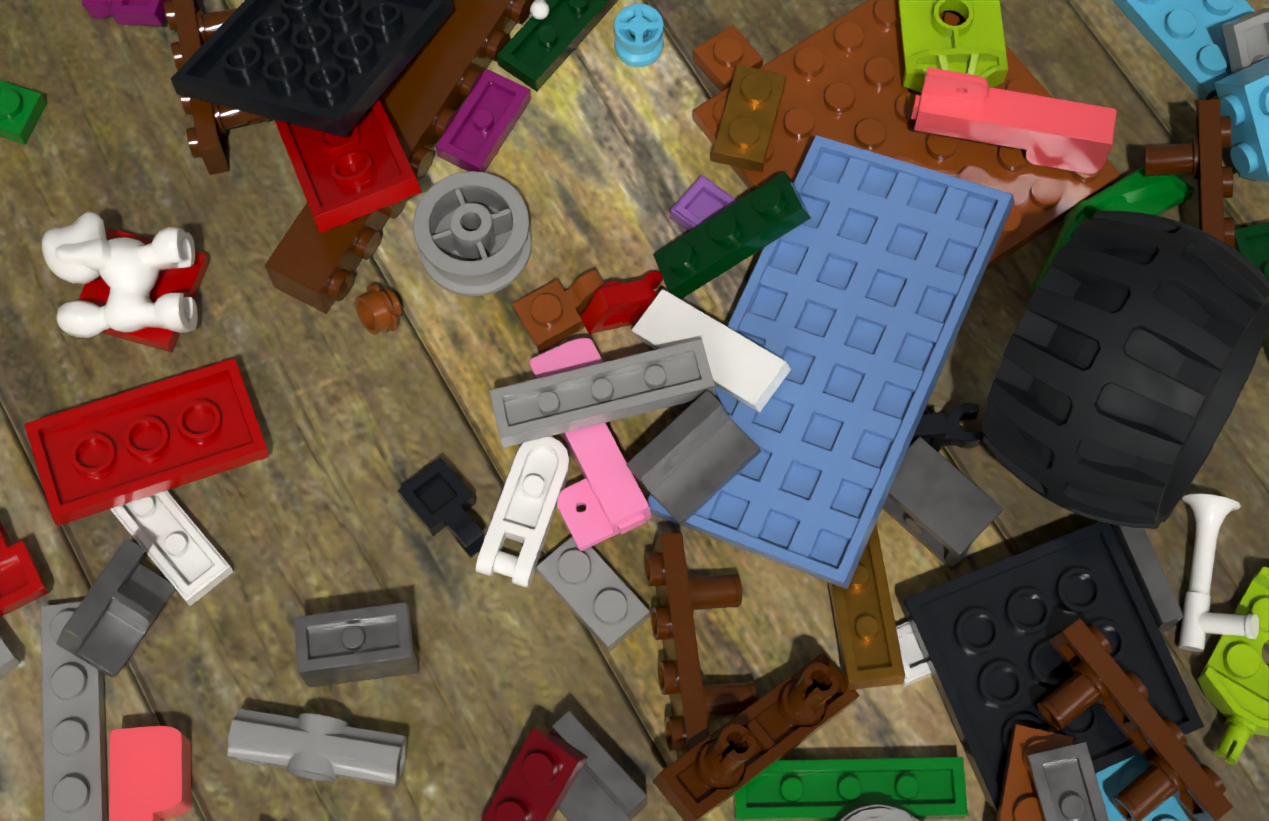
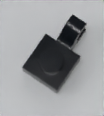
(947, 431)
(441, 502)

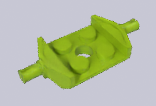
(968, 48)
(1238, 676)

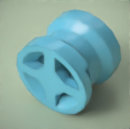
(638, 35)

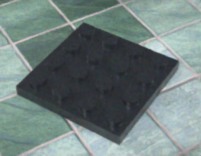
(309, 58)
(994, 657)

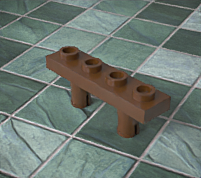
(209, 119)
(1204, 161)
(673, 623)
(755, 739)
(1157, 739)

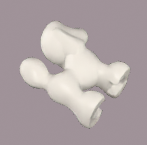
(130, 270)

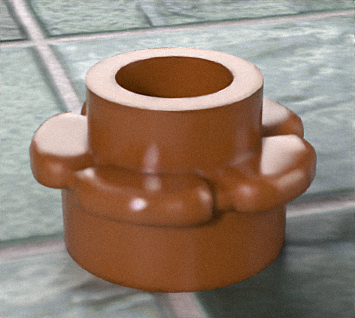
(378, 309)

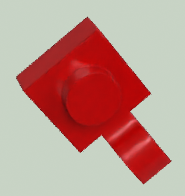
(620, 304)
(19, 575)

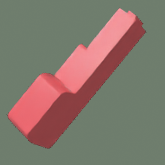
(1050, 129)
(149, 774)

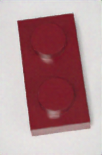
(536, 779)

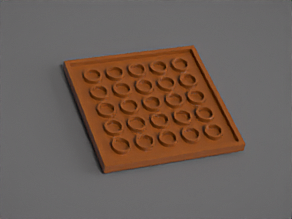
(851, 90)

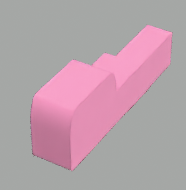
(608, 487)

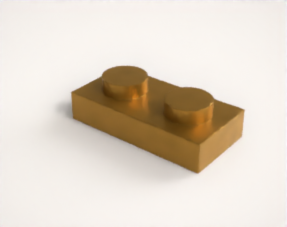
(749, 118)

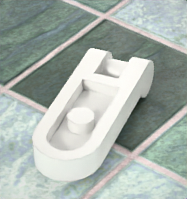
(525, 510)

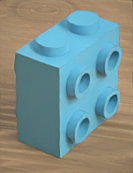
(1246, 100)

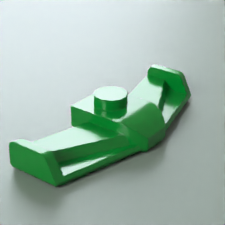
(1132, 194)

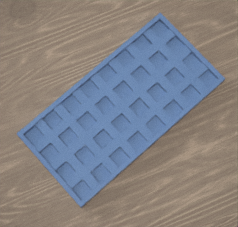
(865, 319)

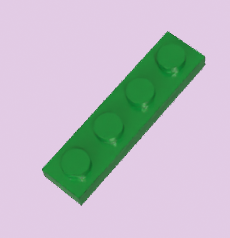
(836, 786)

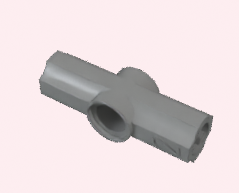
(317, 747)

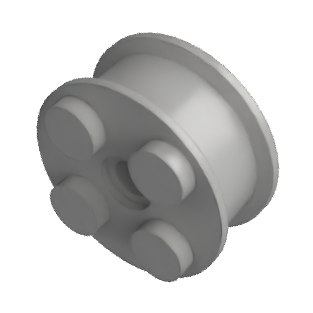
(472, 233)

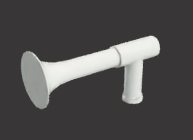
(1197, 620)

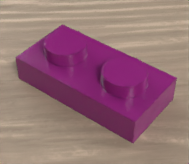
(483, 122)

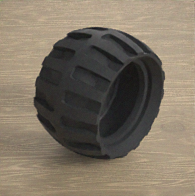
(1126, 366)

